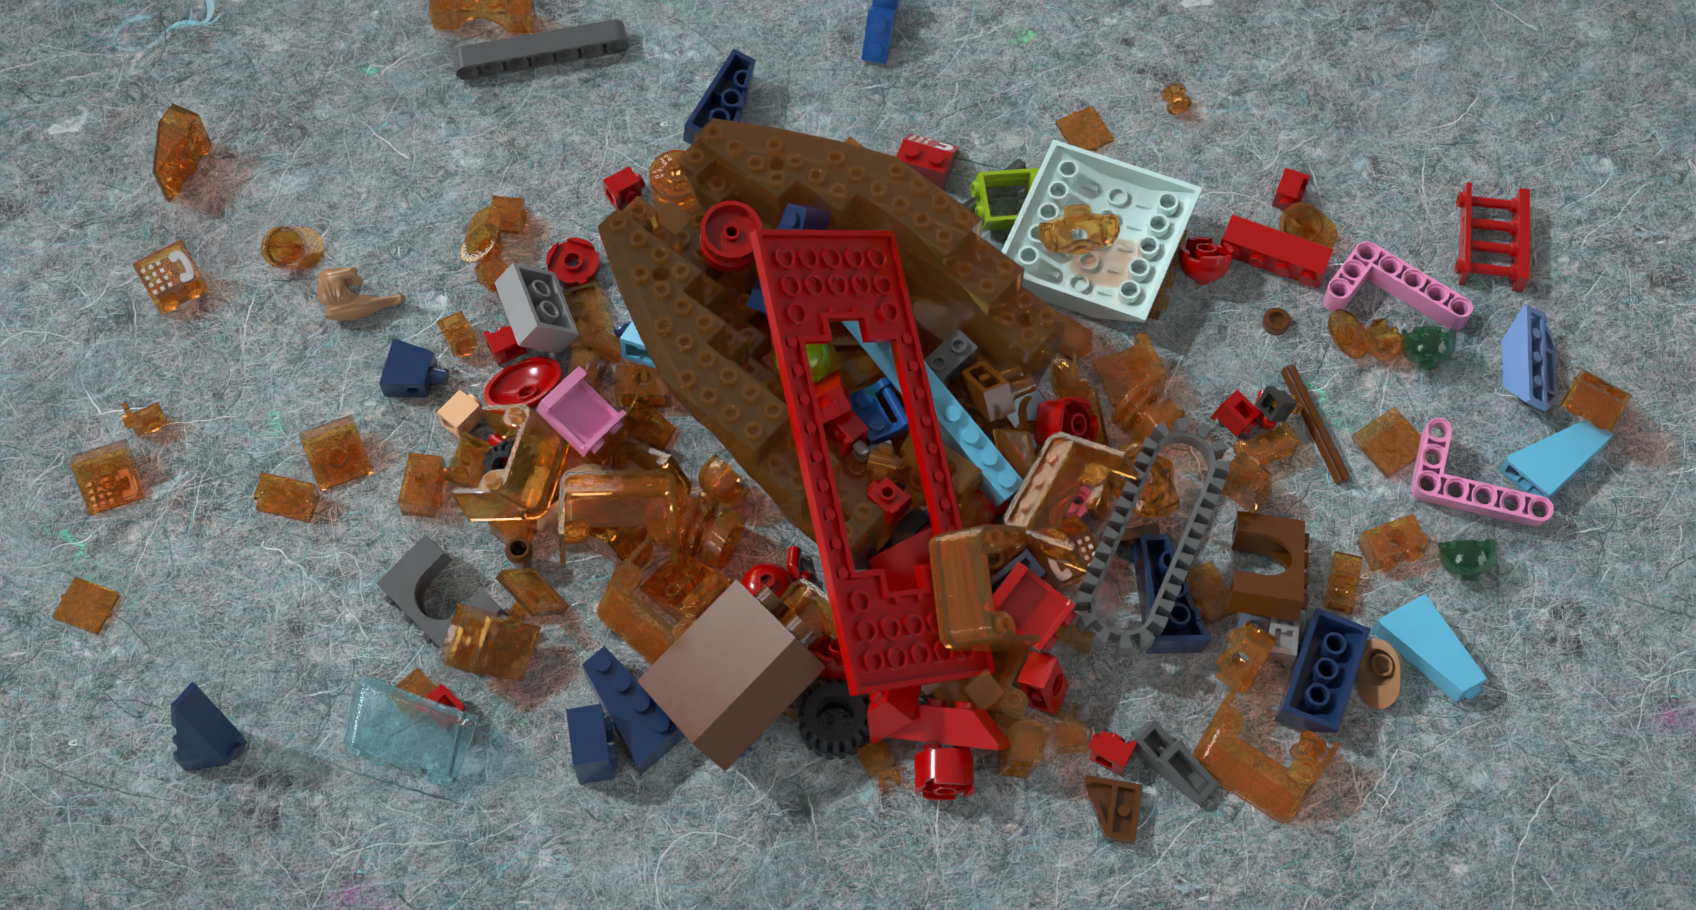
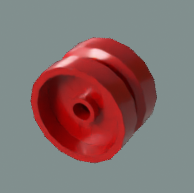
(726, 236)

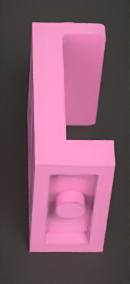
(580, 413)

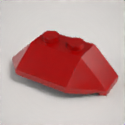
(953, 725)

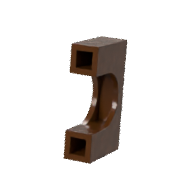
(1284, 541)

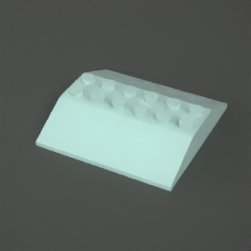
(1122, 277)

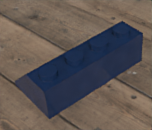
(1322, 673)

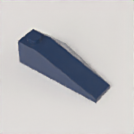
(203, 732)

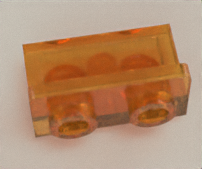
(1209, 592)

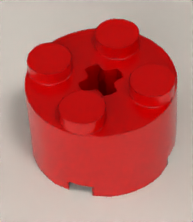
(1066, 415)
(944, 772)

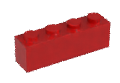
(1277, 251)

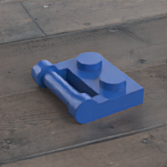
(871, 413)

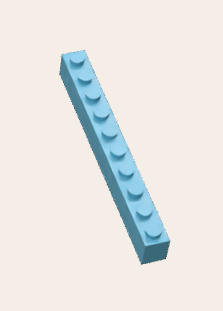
(956, 426)

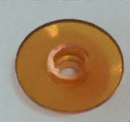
(1347, 333)

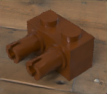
(995, 391)

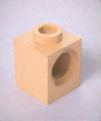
(460, 413)

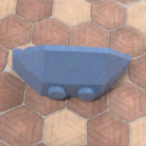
(1530, 359)

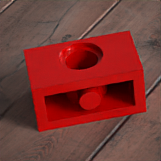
(1043, 682)

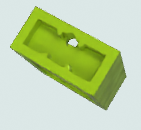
(999, 179)

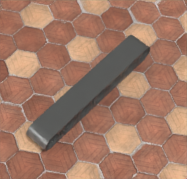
(540, 49)

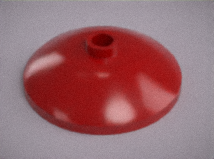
(524, 382)

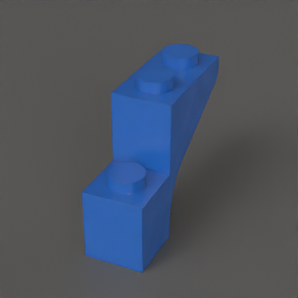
(879, 30)

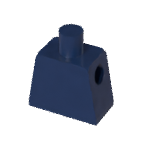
(410, 371)

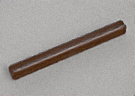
(1316, 425)

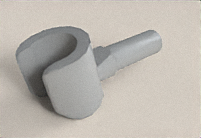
(862, 451)

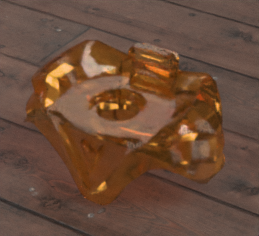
(1100, 231)
(1156, 498)

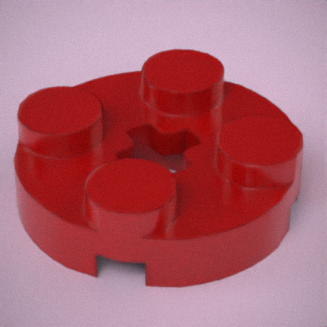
(578, 249)

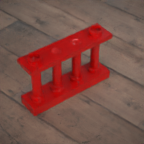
(1518, 228)

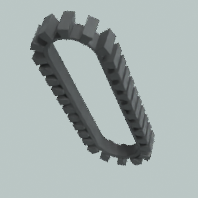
(1184, 552)

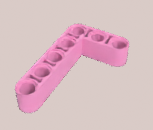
(1397, 285)
(1468, 488)

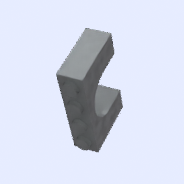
(407, 585)

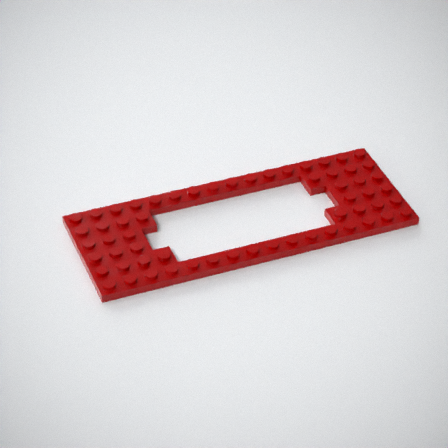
(859, 276)

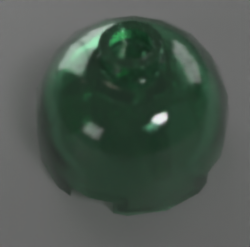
(1428, 346)
(1467, 557)

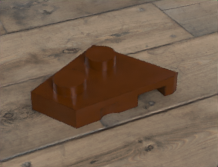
(1115, 807)

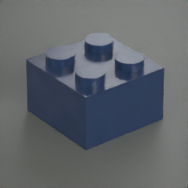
(592, 743)

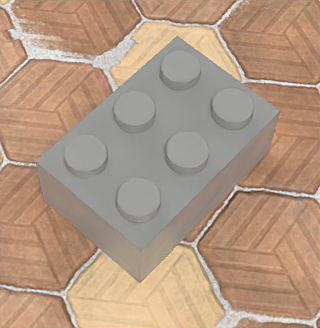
(536, 308)

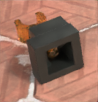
(1278, 404)

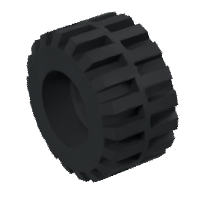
(833, 741)

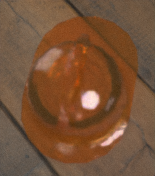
(1309, 224)
(483, 236)
(292, 247)

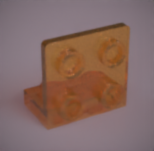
(1127, 368)

